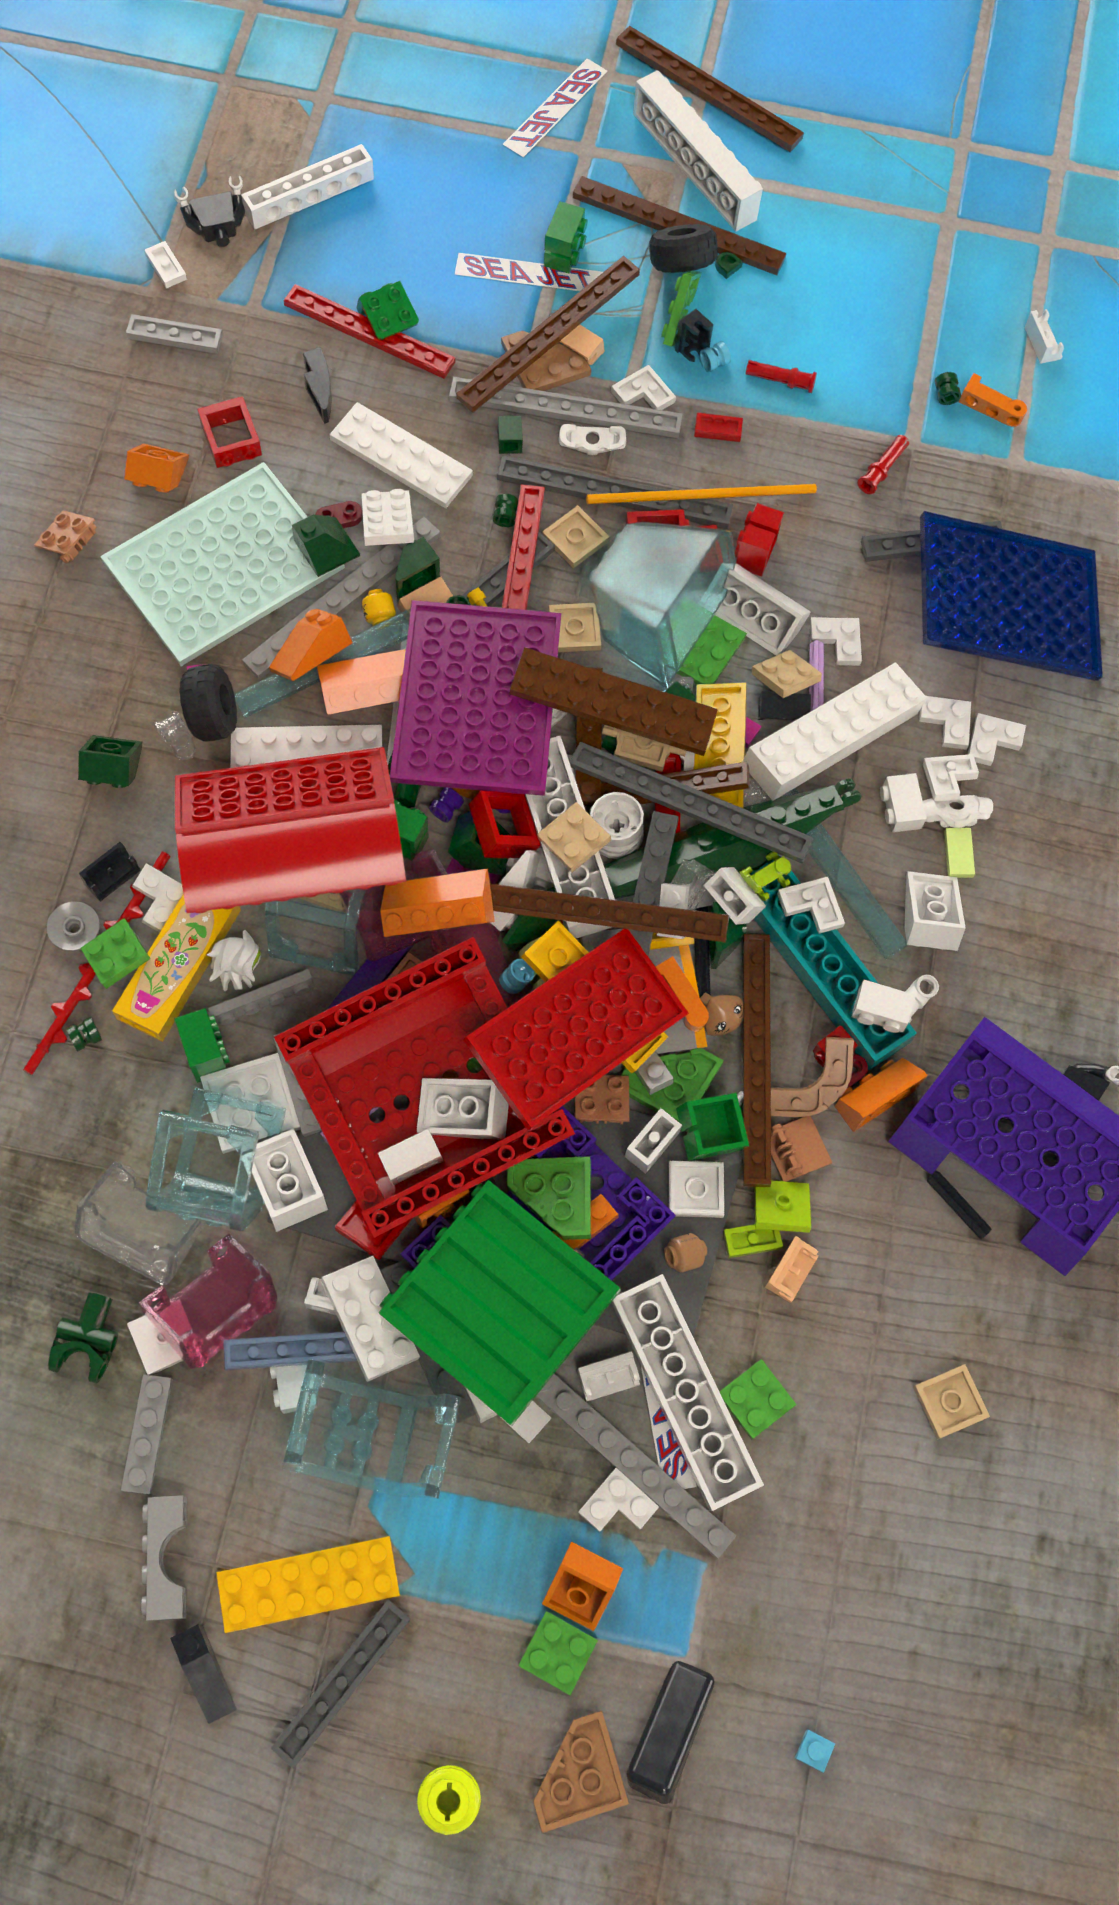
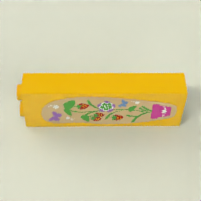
(175, 967)

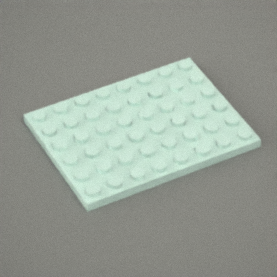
(216, 564)

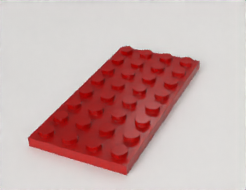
(575, 1028)

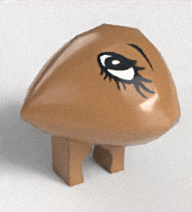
(724, 1013)

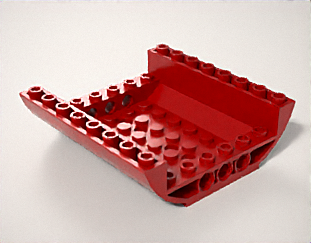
(286, 830)
(381, 1049)

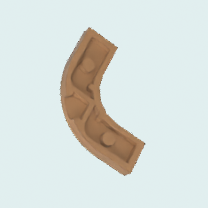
(825, 1091)

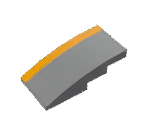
(679, 1035)

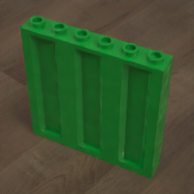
(499, 1301)

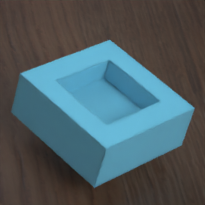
(815, 1750)

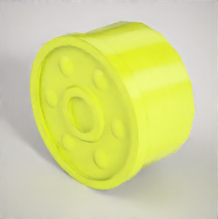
(449, 1799)

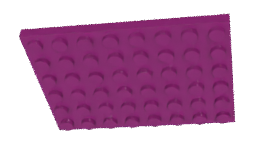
(456, 705)

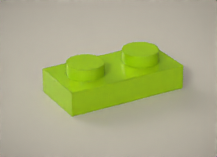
(749, 1240)

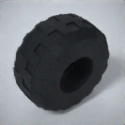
(683, 248)
(208, 702)

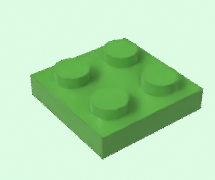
(115, 953)
(756, 1399)
(558, 1653)

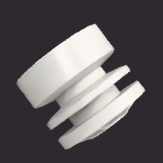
(620, 813)

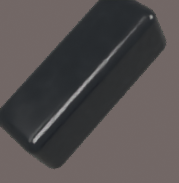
(670, 1732)

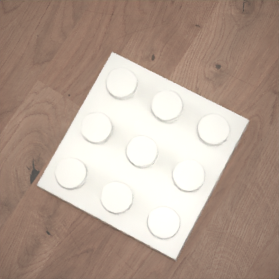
(256, 1081)

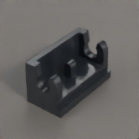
(693, 334)
(788, 708)
(109, 871)

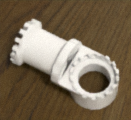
(921, 998)

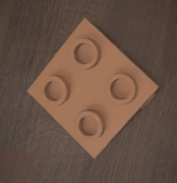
(67, 535)
(604, 1101)
(798, 1148)

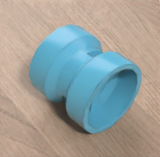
(715, 356)
(516, 976)

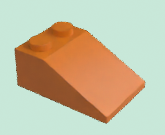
(310, 644)

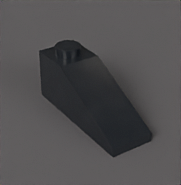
(203, 1672)

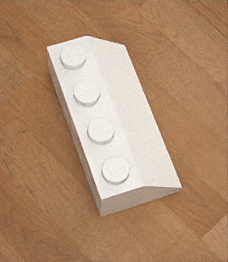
(761, 611)

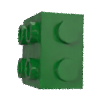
(388, 310)

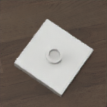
(696, 1189)
(152, 1346)

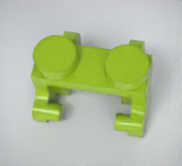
(767, 874)

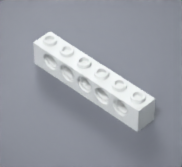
(308, 186)

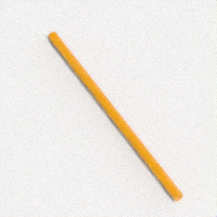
(700, 493)

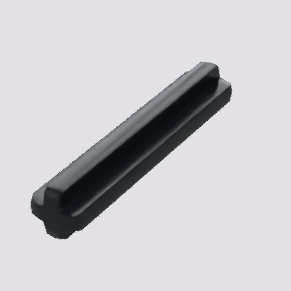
(959, 1204)

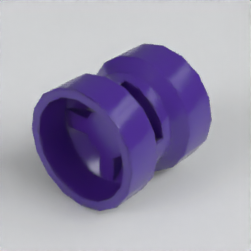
(446, 804)

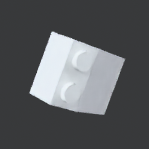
(522, 876)
(933, 911)
(462, 1109)
(286, 1180)

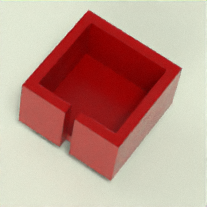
(758, 538)

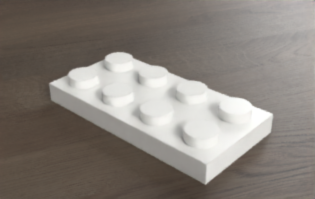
(387, 517)
(356, 1300)

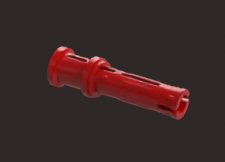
(792, 377)
(879, 470)

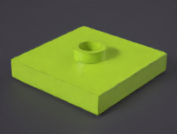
(783, 1207)

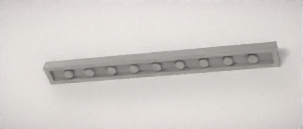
(579, 409)
(342, 596)
(636, 1466)

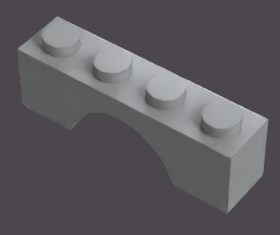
(163, 1597)

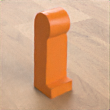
(993, 403)
(686, 994)

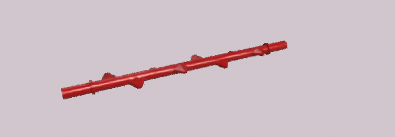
(81, 991)

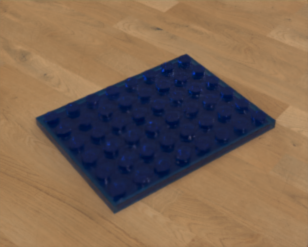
(1009, 596)

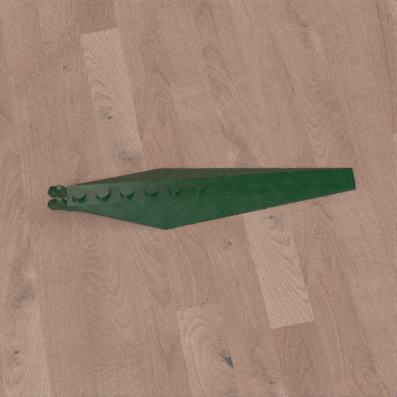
(723, 850)

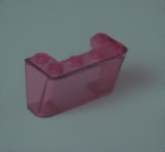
(214, 1305)

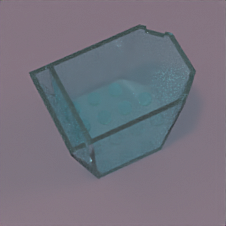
(661, 592)

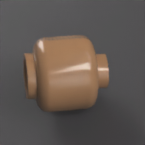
(685, 1252)

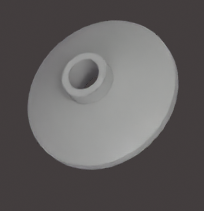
(69, 916)

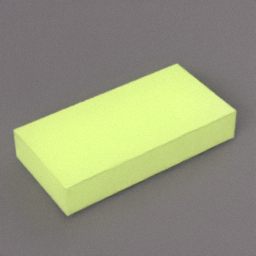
(959, 852)

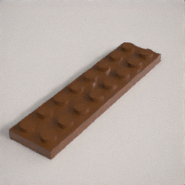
(613, 701)

